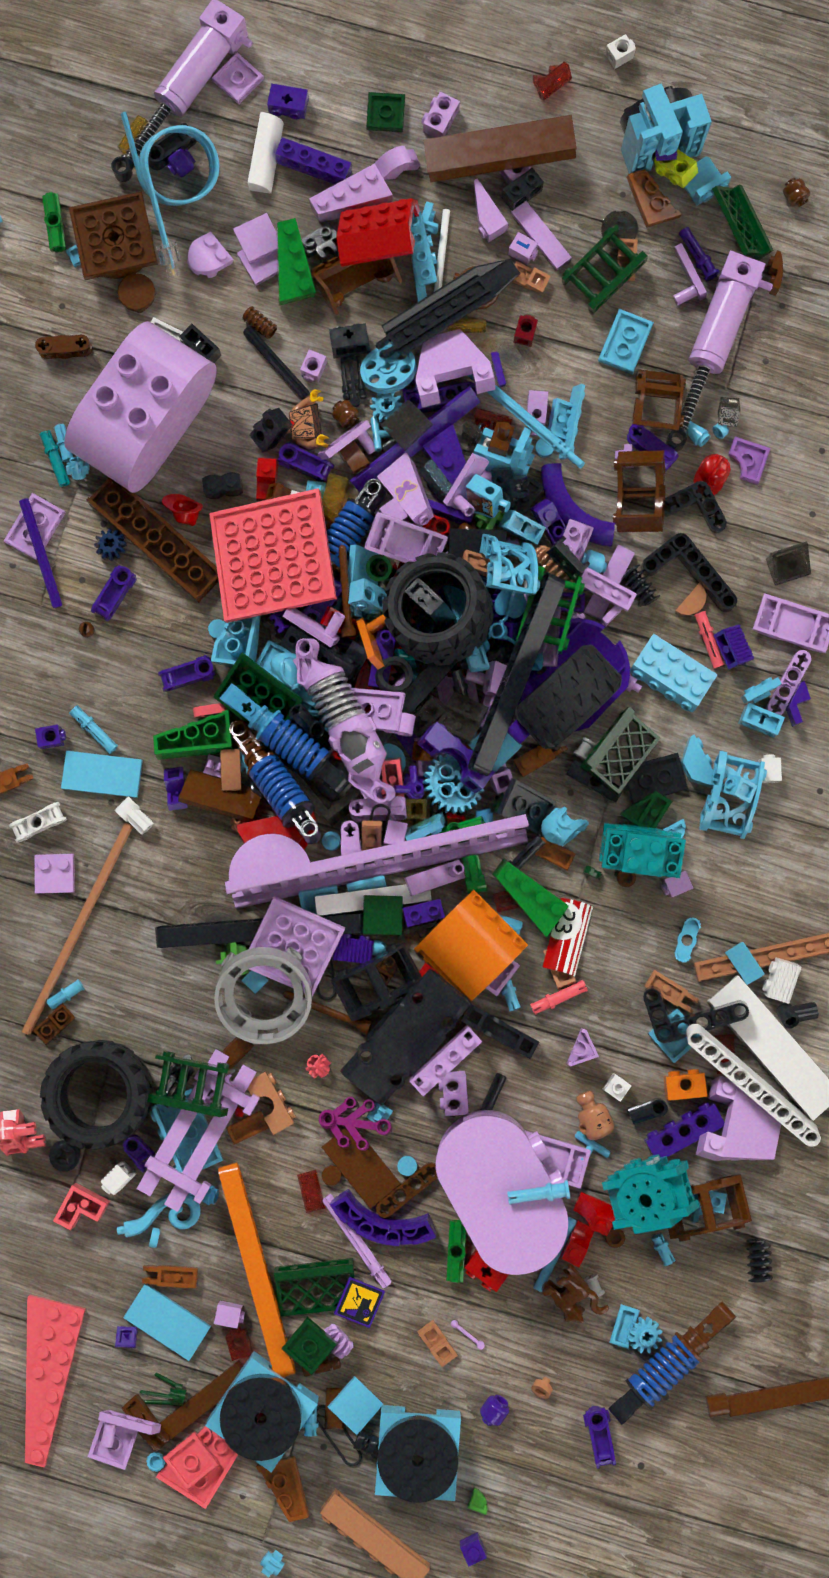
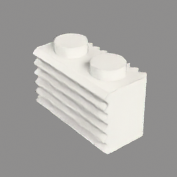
(781, 980)
(117, 1178)

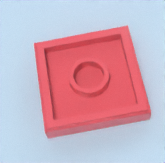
(190, 1460)

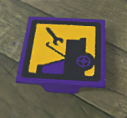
(359, 1302)

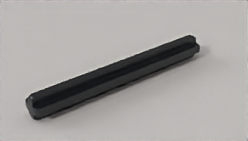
(276, 362)

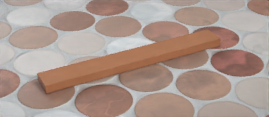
(764, 956)

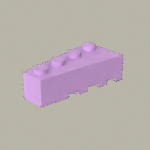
(355, 192)

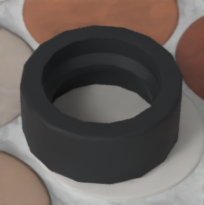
(404, 665)

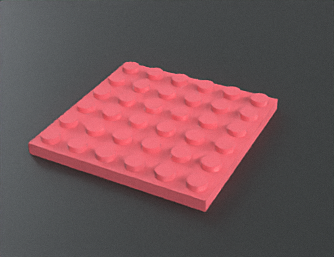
(272, 556)

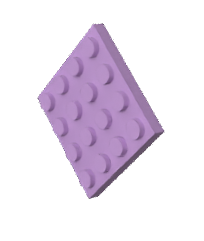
(306, 932)

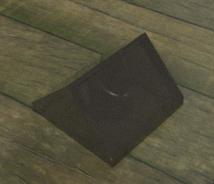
(789, 563)

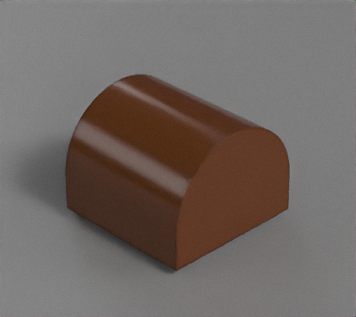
(717, 1405)

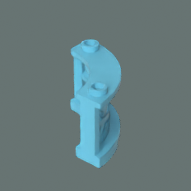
(496, 573)
(711, 814)

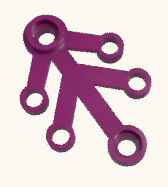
(351, 1122)

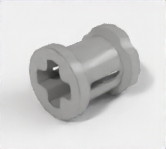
(584, 749)
(594, 1285)

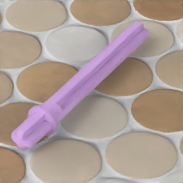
(361, 1247)

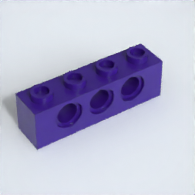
(312, 161)
(713, 1122)

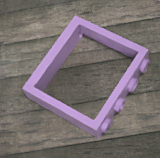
(445, 1060)

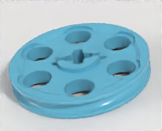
(394, 373)

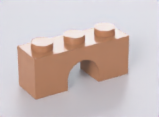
(281, 1115)

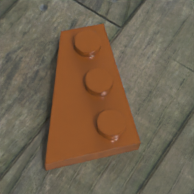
(651, 202)
(287, 1488)

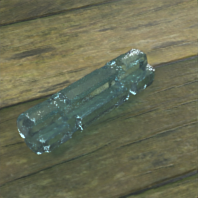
(438, 476)

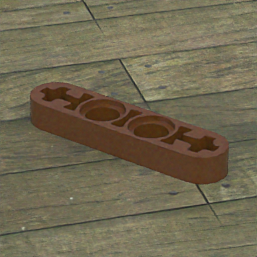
(409, 1191)

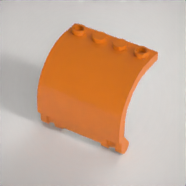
(471, 946)

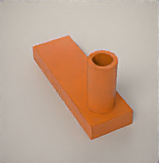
(369, 641)

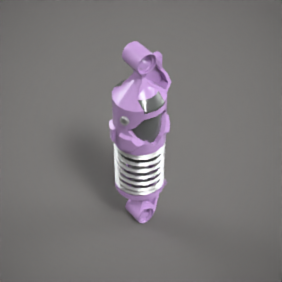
(348, 726)

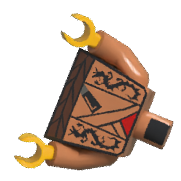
(306, 423)

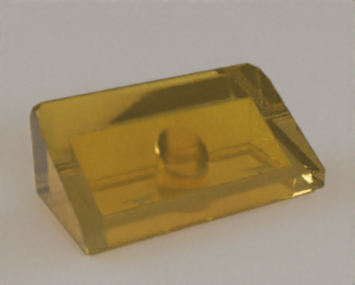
(469, 325)

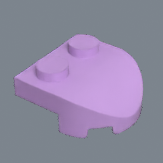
(207, 256)

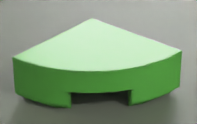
(478, 1502)

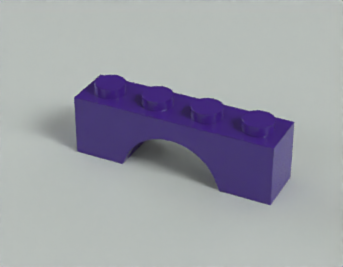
(439, 740)

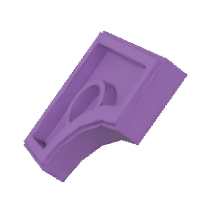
(750, 458)

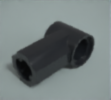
(792, 1015)
(645, 1111)

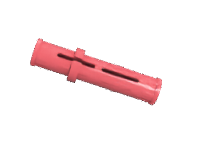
(702, 618)
(558, 997)

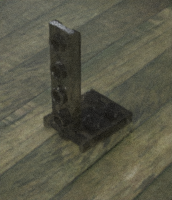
(338, 809)

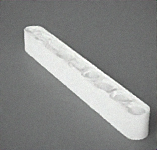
(749, 1077)

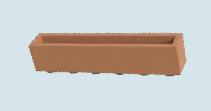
(373, 1537)

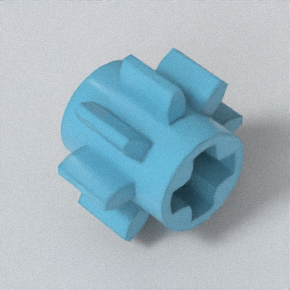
(77, 468)
(272, 1563)

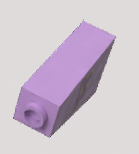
(406, 487)

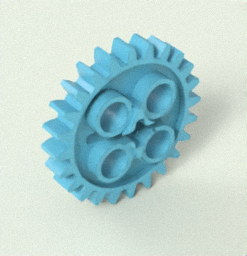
(454, 800)

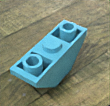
(697, 764)

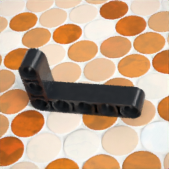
(693, 567)
(672, 1026)

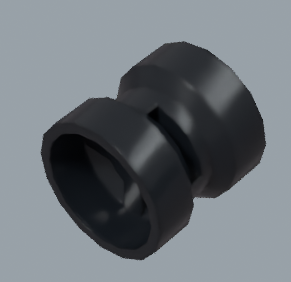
(361, 1441)

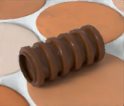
(259, 322)

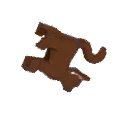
(572, 1292)

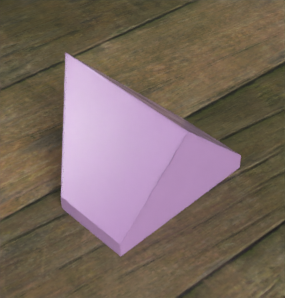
(582, 1050)

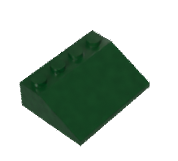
(259, 687)

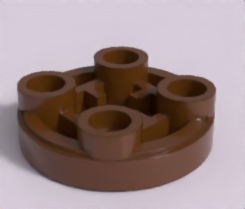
(136, 292)

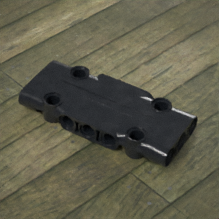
(406, 1037)

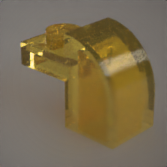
(416, 809)

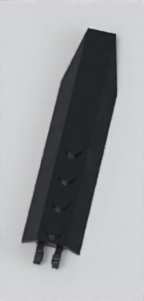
(446, 306)

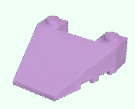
(447, 358)
(747, 1129)

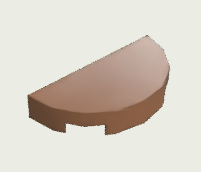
(693, 602)

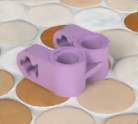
(353, 843)

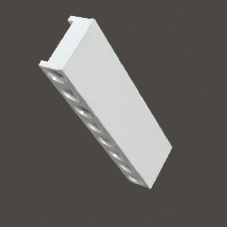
(776, 1049)

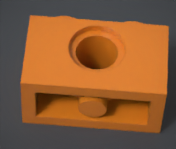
(695, 1090)

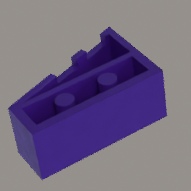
(446, 453)

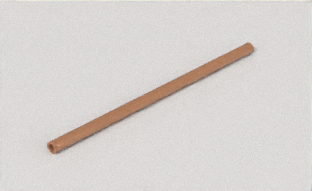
(77, 929)

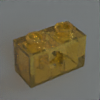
(334, 495)

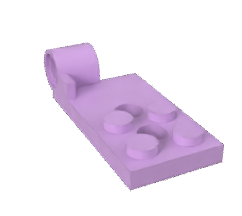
(385, 710)

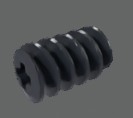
(639, 586)
(759, 1260)

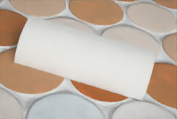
(264, 159)

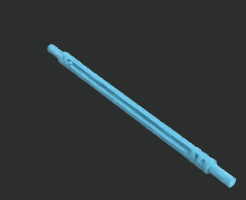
(533, 424)

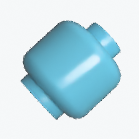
(596, 561)

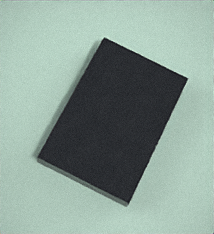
(470, 539)
(658, 775)
(522, 800)

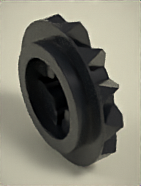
(62, 1164)

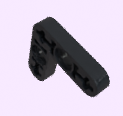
(695, 497)

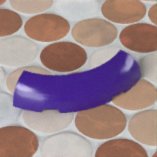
(557, 493)
(380, 1229)

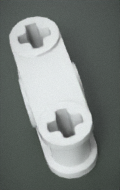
(25, 827)

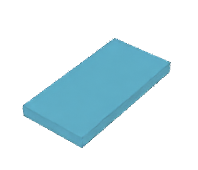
(101, 774)
(167, 1321)

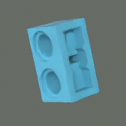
(522, 527)
(367, 597)
(761, 720)

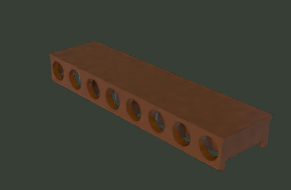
(500, 148)
(155, 538)

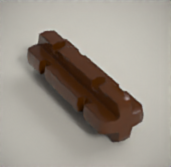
(325, 1366)

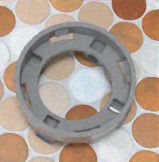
(238, 1018)

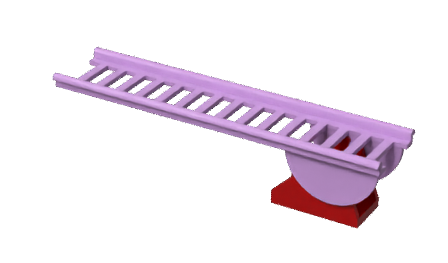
(276, 865)

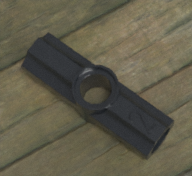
(310, 725)
(583, 777)

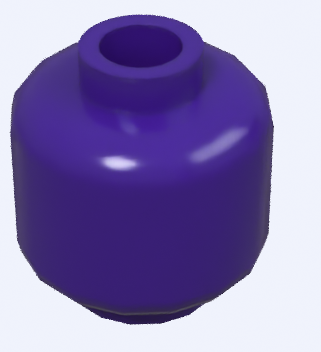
(181, 162)
(494, 1410)

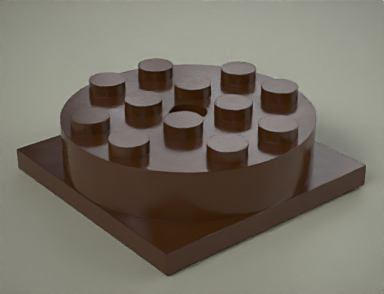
(107, 219)

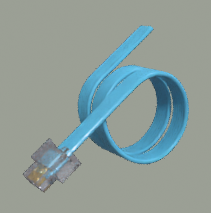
(168, 252)

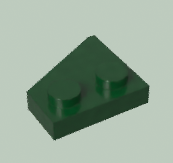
(648, 810)

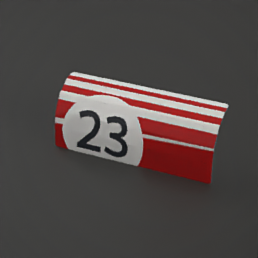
(568, 938)

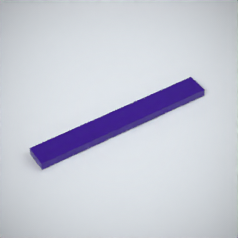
(441, 420)

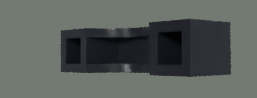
(500, 1031)

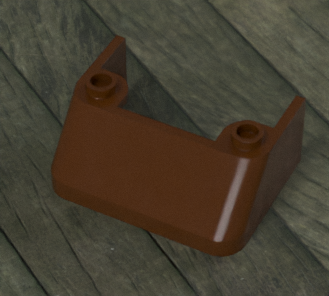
(337, 280)

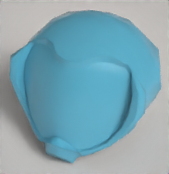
(285, 670)

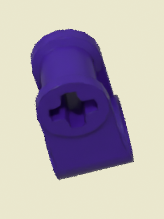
(140, 1153)

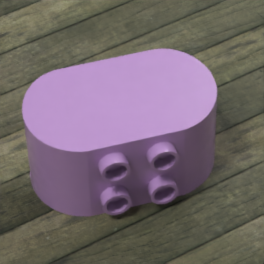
(140, 406)
(476, 1166)

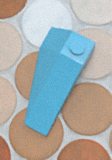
(237, 638)

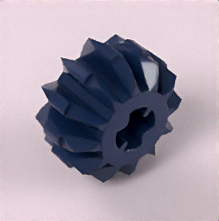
(115, 539)

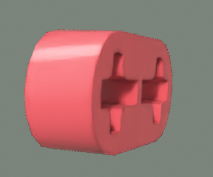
(208, 710)

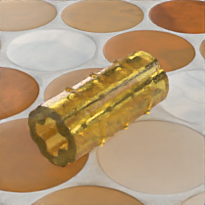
(136, 126)

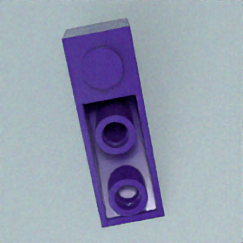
(548, 516)

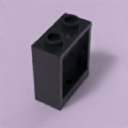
(430, 604)

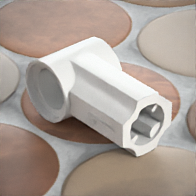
(131, 812)

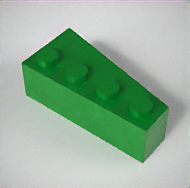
(293, 269)
(195, 738)
(536, 901)

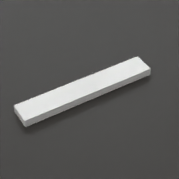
(354, 900)

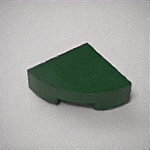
(590, 871)

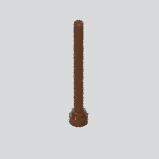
(348, 628)
(362, 1024)

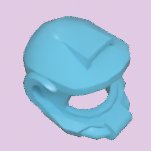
(561, 828)

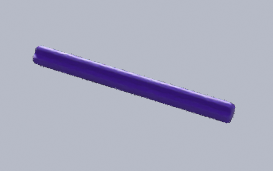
(40, 553)

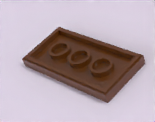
(206, 793)
(362, 1169)

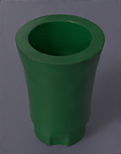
(376, 570)

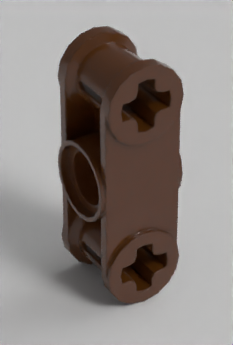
(63, 346)

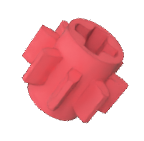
(318, 1066)

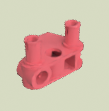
(15, 1131)

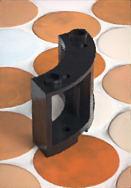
(348, 995)

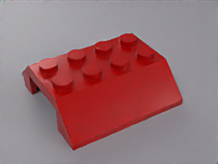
(376, 232)

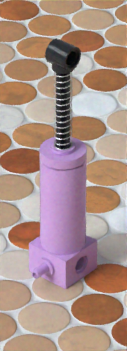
(220, 33)
(720, 326)

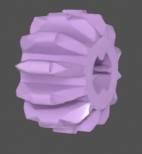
(344, 1344)

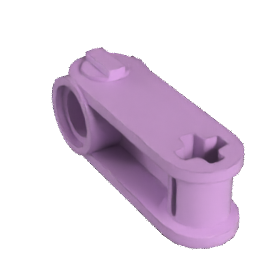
(397, 808)

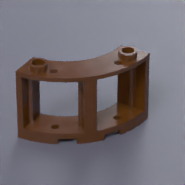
(661, 386)
(641, 522)
(737, 1202)

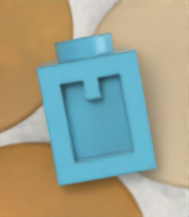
(428, 217)
(739, 788)

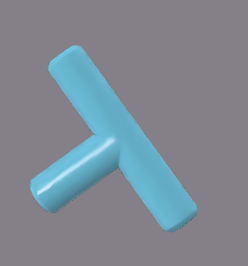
(377, 434)
(592, 1145)

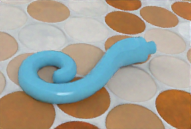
(139, 1225)

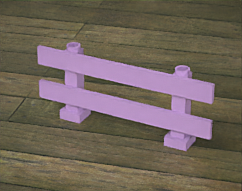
(185, 1181)

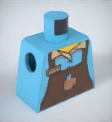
(486, 497)

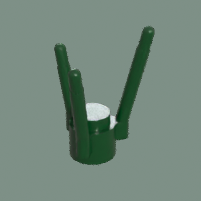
(175, 1397)

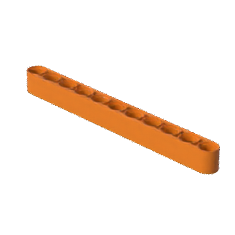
(256, 1268)

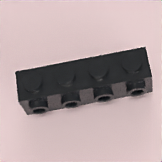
(326, 654)

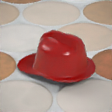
(713, 471)
(183, 508)

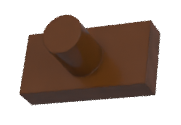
(501, 438)

